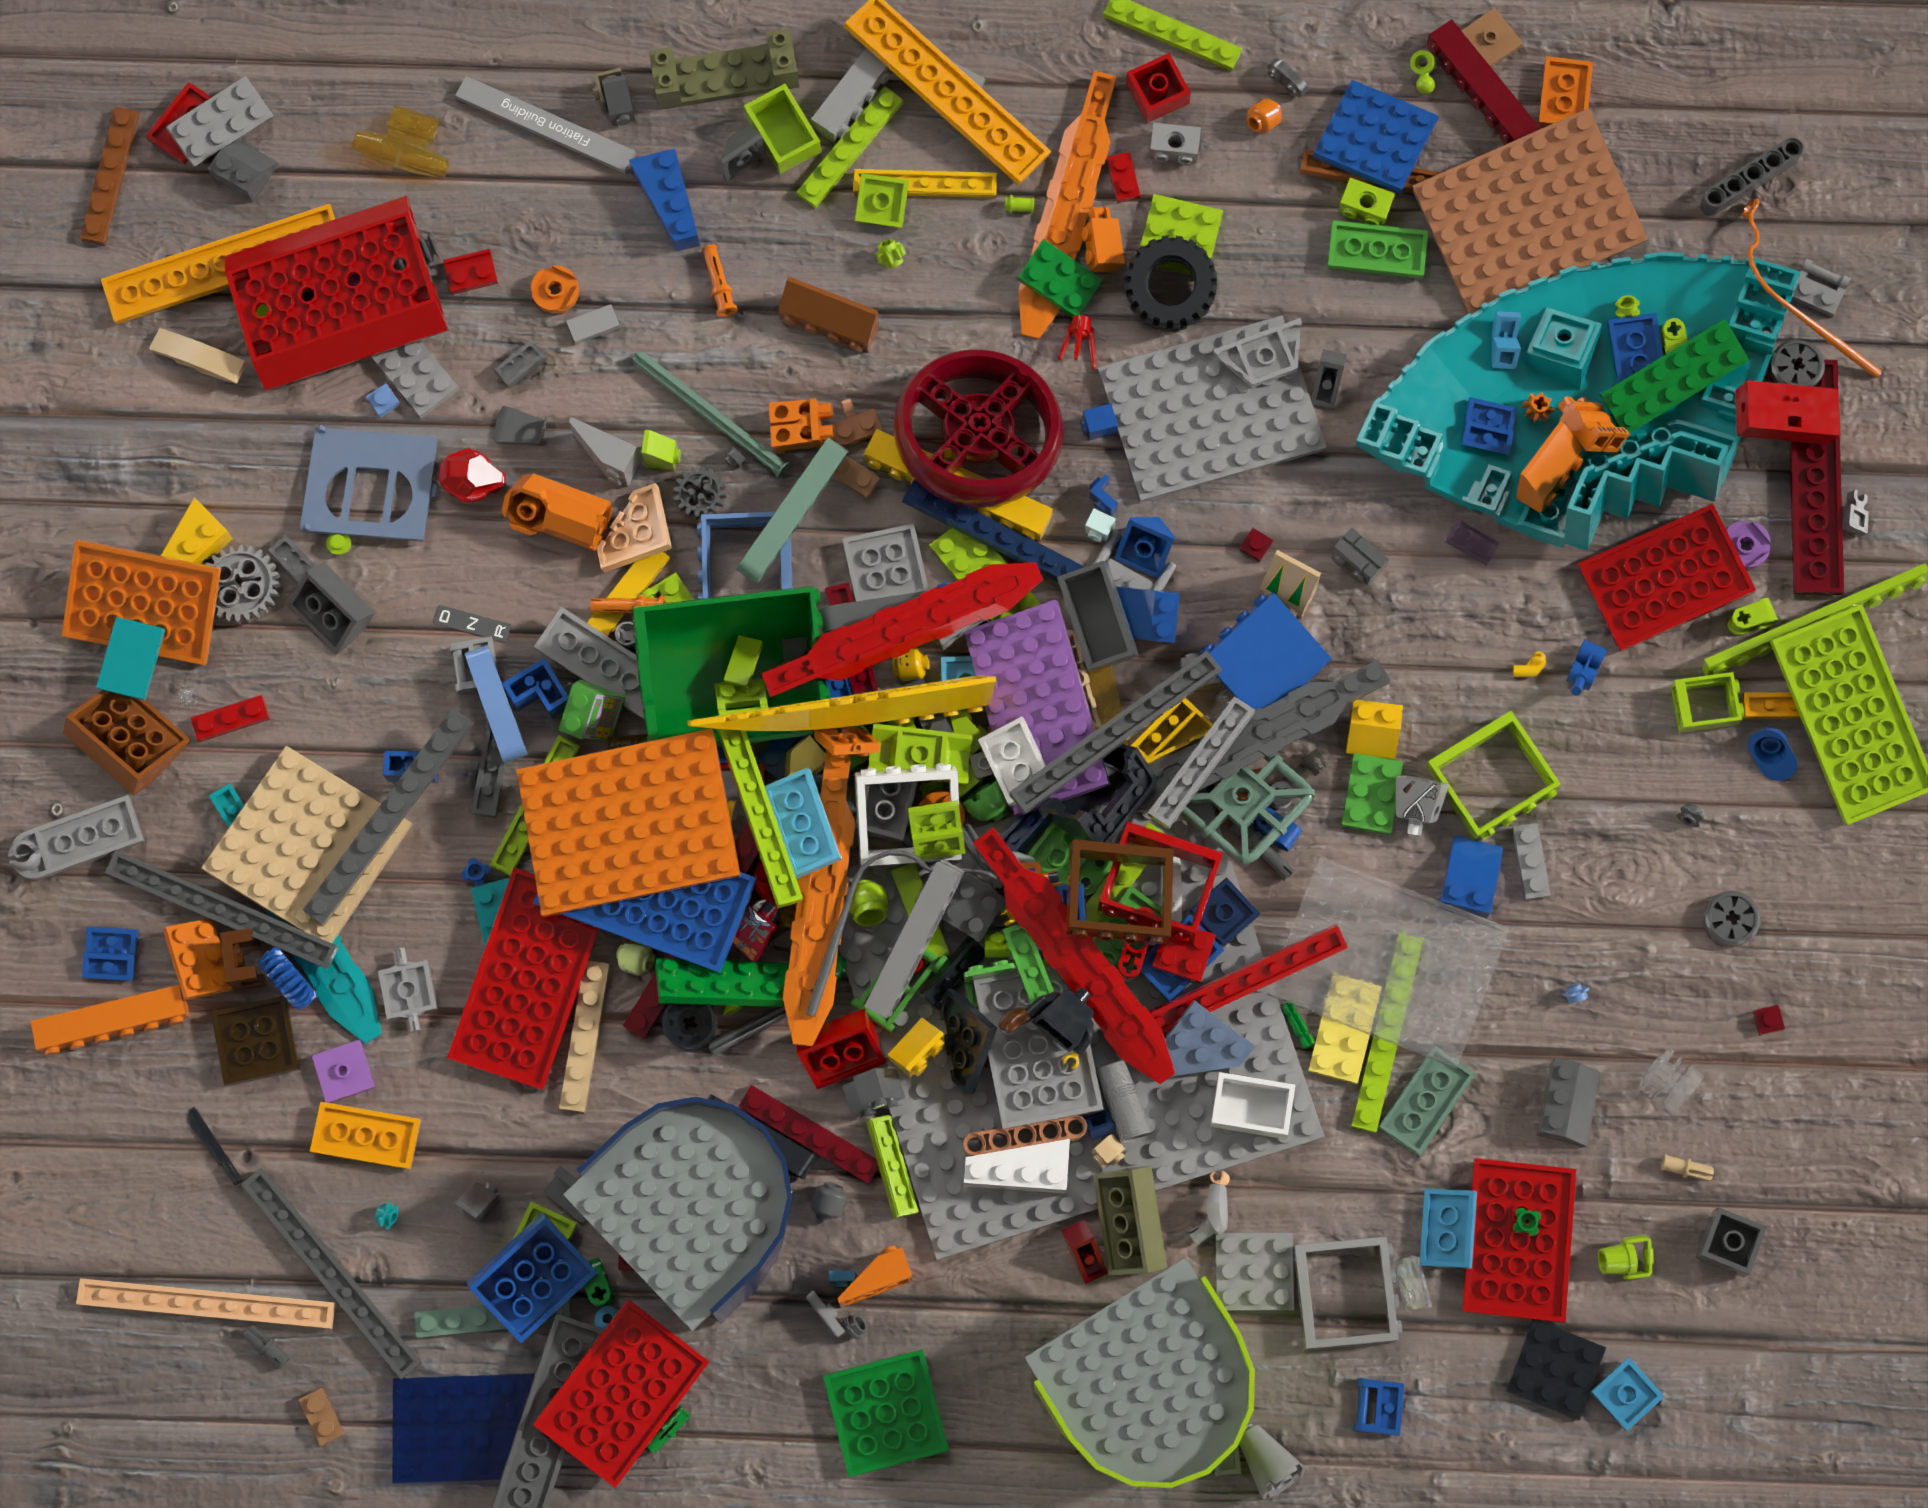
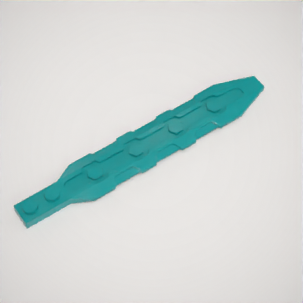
(341, 988)

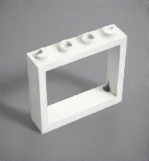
(892, 775)

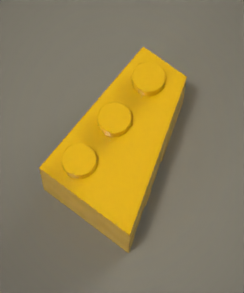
(197, 536)
(1173, 732)

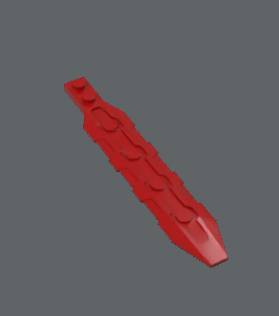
(908, 625)
(1079, 962)

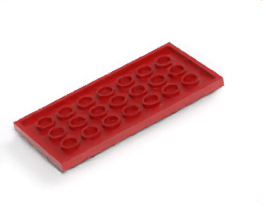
(523, 988)

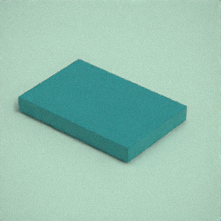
(130, 658)

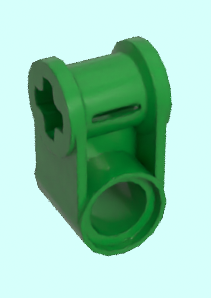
(598, 1282)

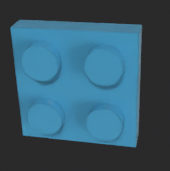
(1627, 1394)

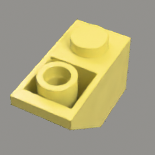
(803, 755)

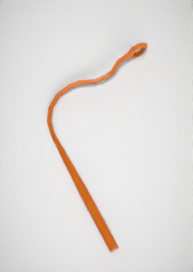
(1824, 333)

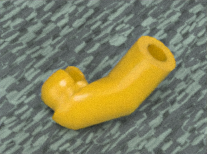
(1532, 668)

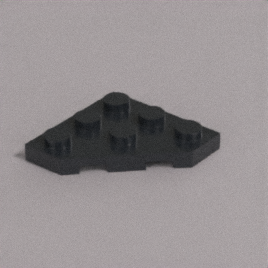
(966, 1040)

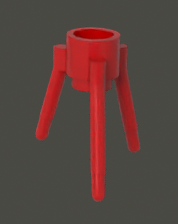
(1080, 329)

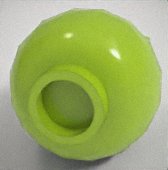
(869, 903)

